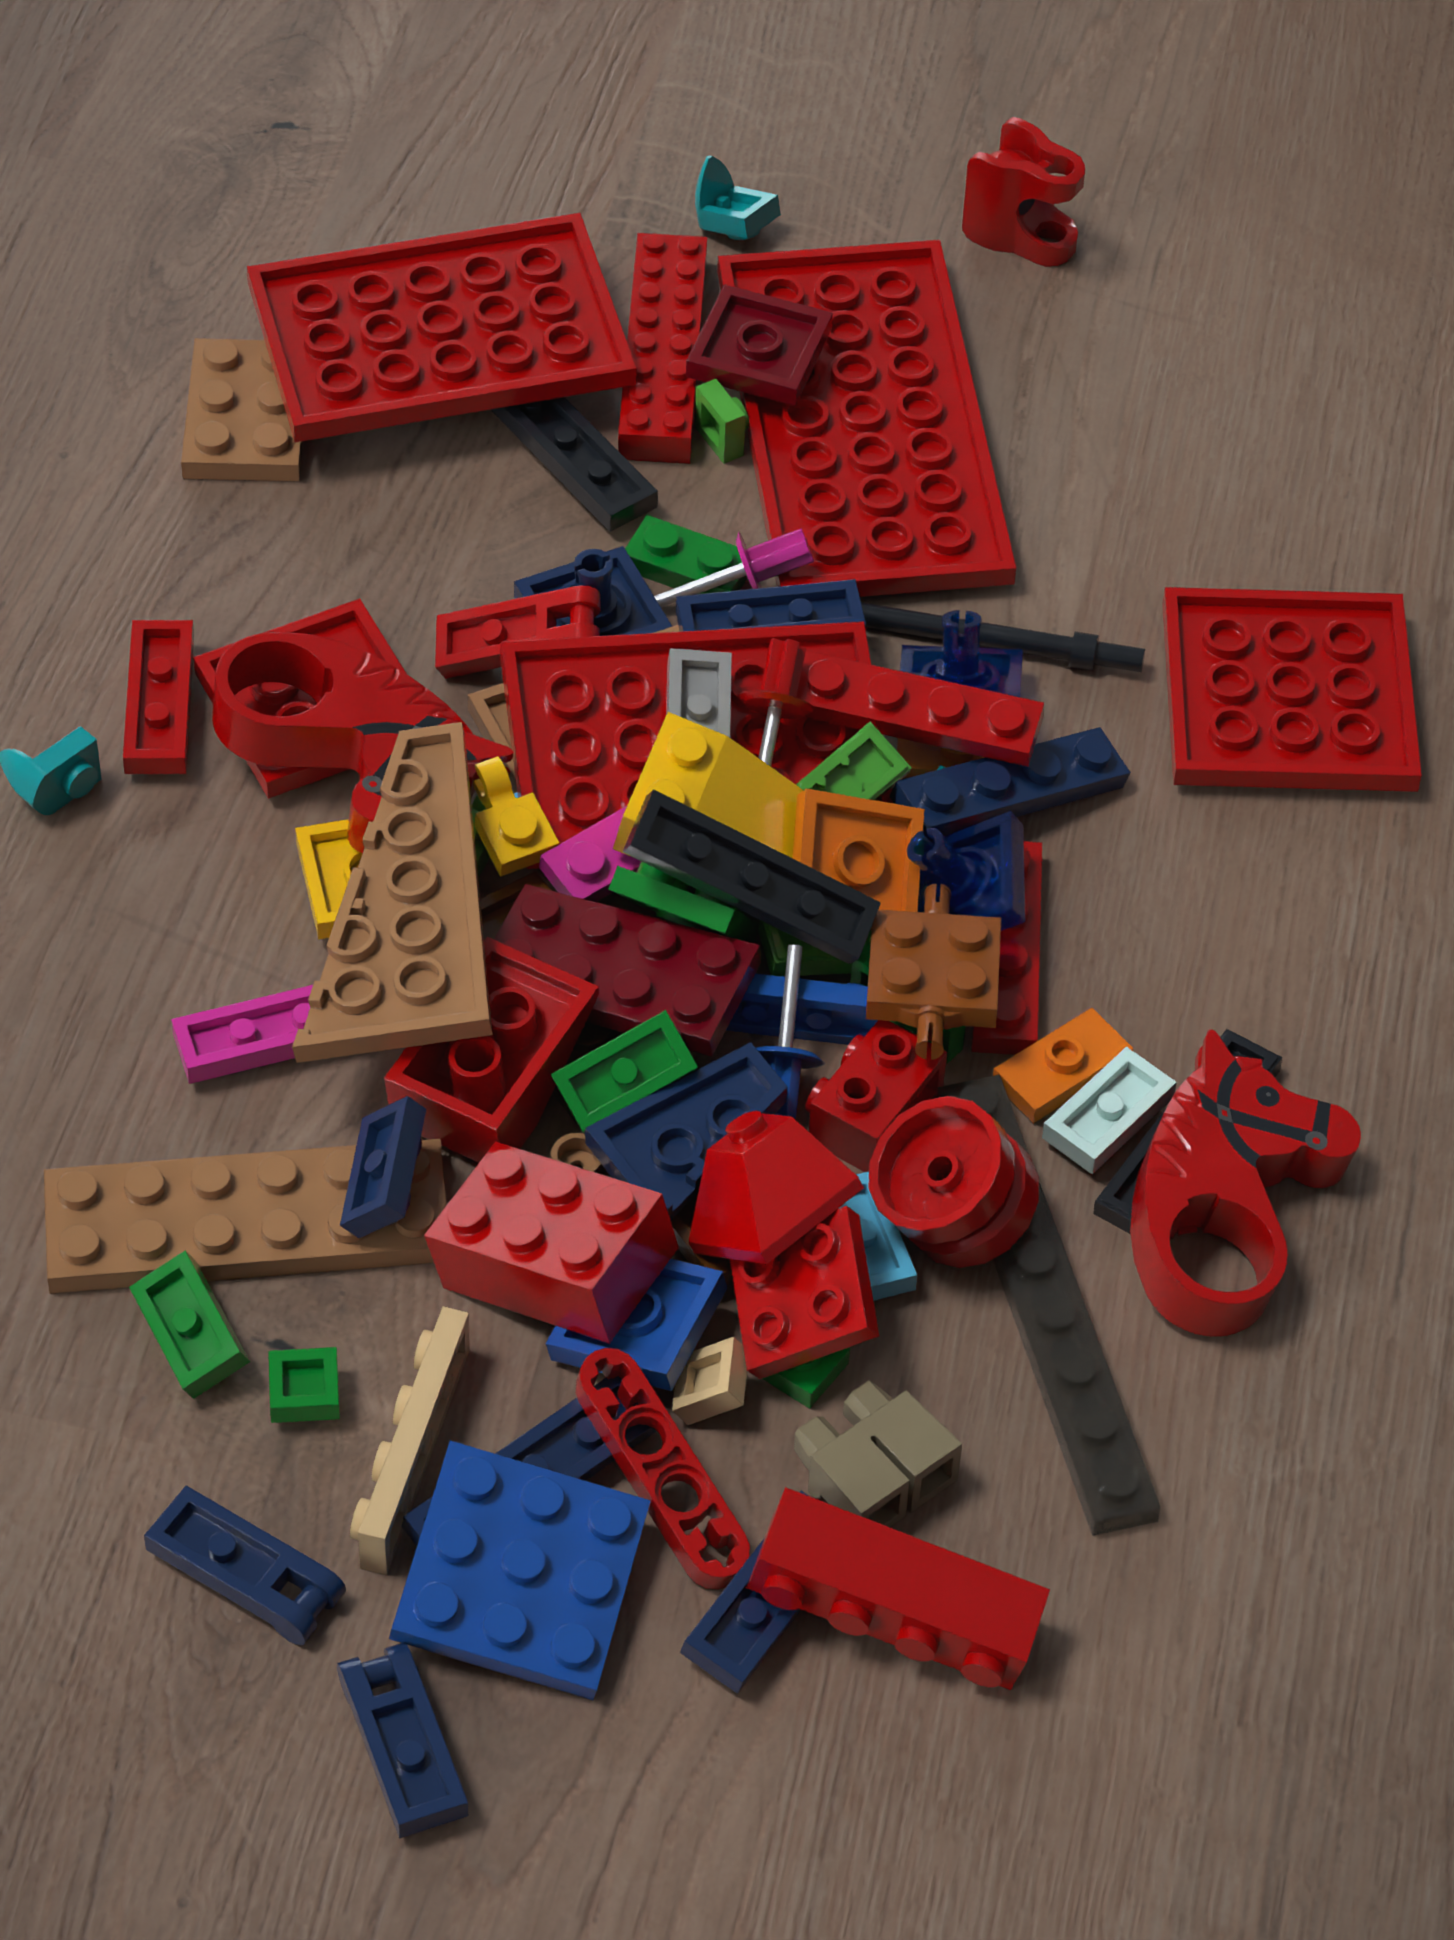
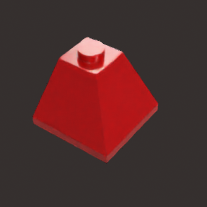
(766, 1189)

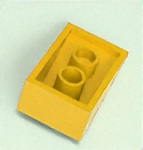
(718, 781)

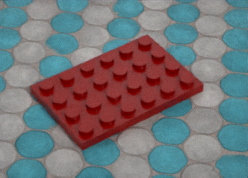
(439, 326)
(595, 704)

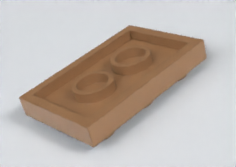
(237, 416)

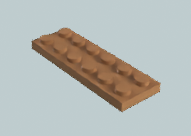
(229, 1213)

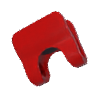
(1014, 196)

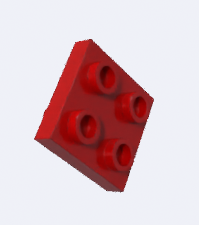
(806, 1298)

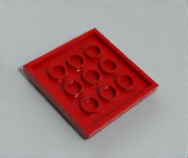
(1290, 689)

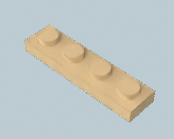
(419, 1418)

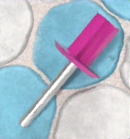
(758, 563)

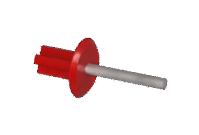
(778, 692)

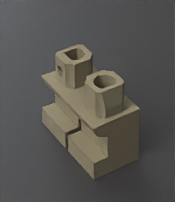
(885, 1461)

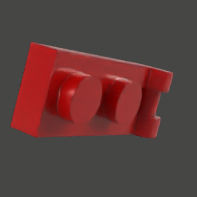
(472, 637)

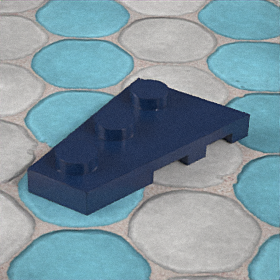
(667, 1134)

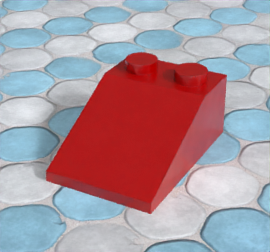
(502, 1081)

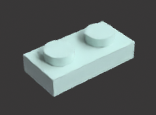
(1109, 1110)

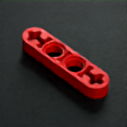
(669, 1464)

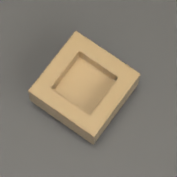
(711, 1382)

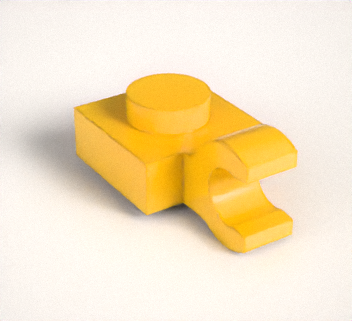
(510, 827)

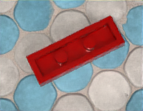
(158, 697)

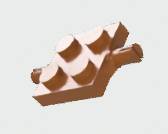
(934, 970)

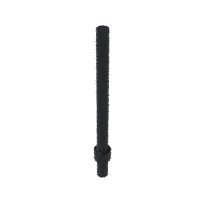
(1081, 650)

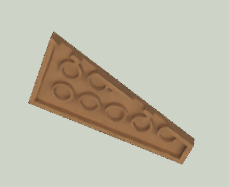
(410, 924)

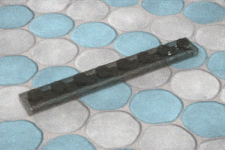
(1068, 1355)

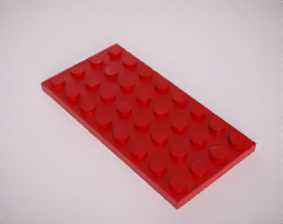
(888, 434)

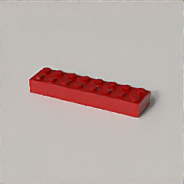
(661, 333)

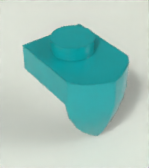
(731, 208)
(55, 775)

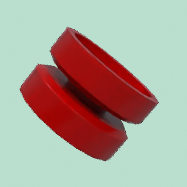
(953, 1181)

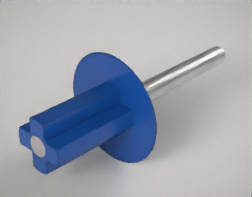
(784, 1058)

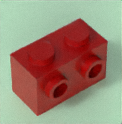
(872, 1087)

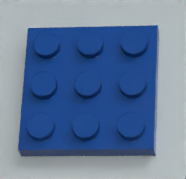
(520, 1570)

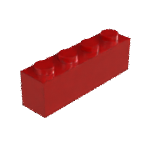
(898, 1590)

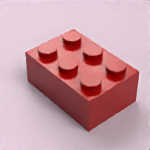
(552, 1241)

